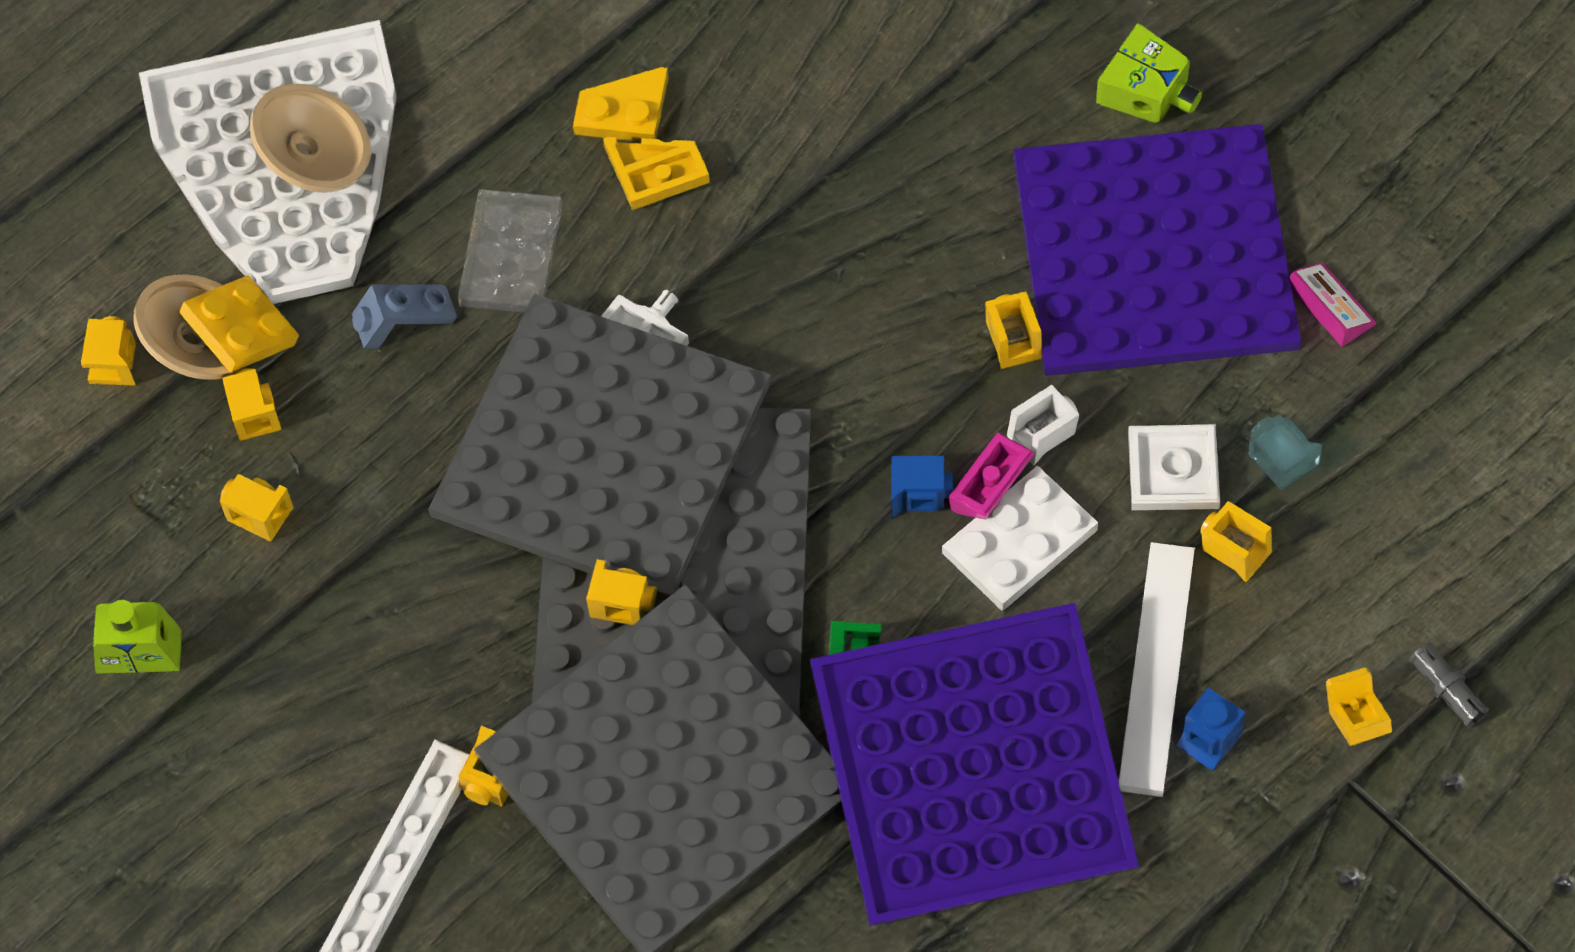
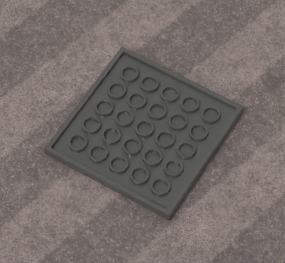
(600, 445)
(664, 771)

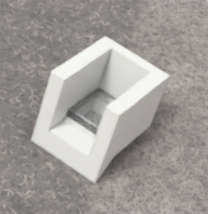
(1043, 422)

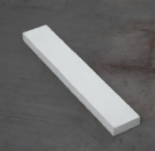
(1156, 669)
(399, 852)

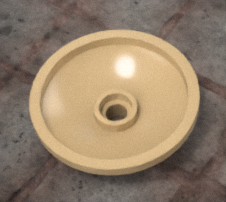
(310, 138)
(168, 334)

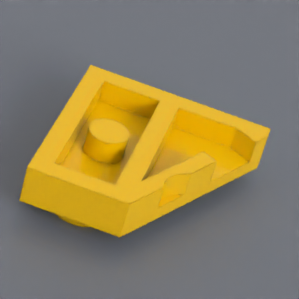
(623, 108)
(656, 168)

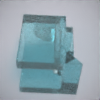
(1282, 450)

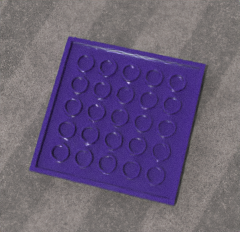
(1155, 250)
(973, 764)

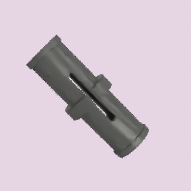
(1449, 685)

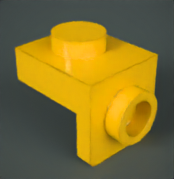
(1357, 707)

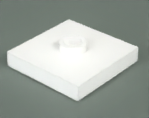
(1173, 467)

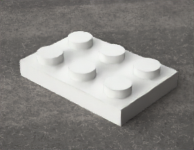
(1020, 538)

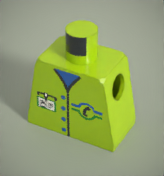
(1147, 78)
(135, 638)

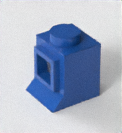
(919, 483)
(1211, 729)

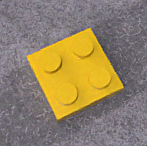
(239, 323)

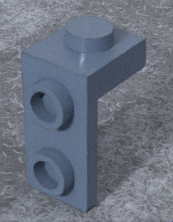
(400, 304)

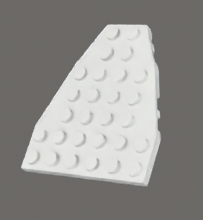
(273, 231)

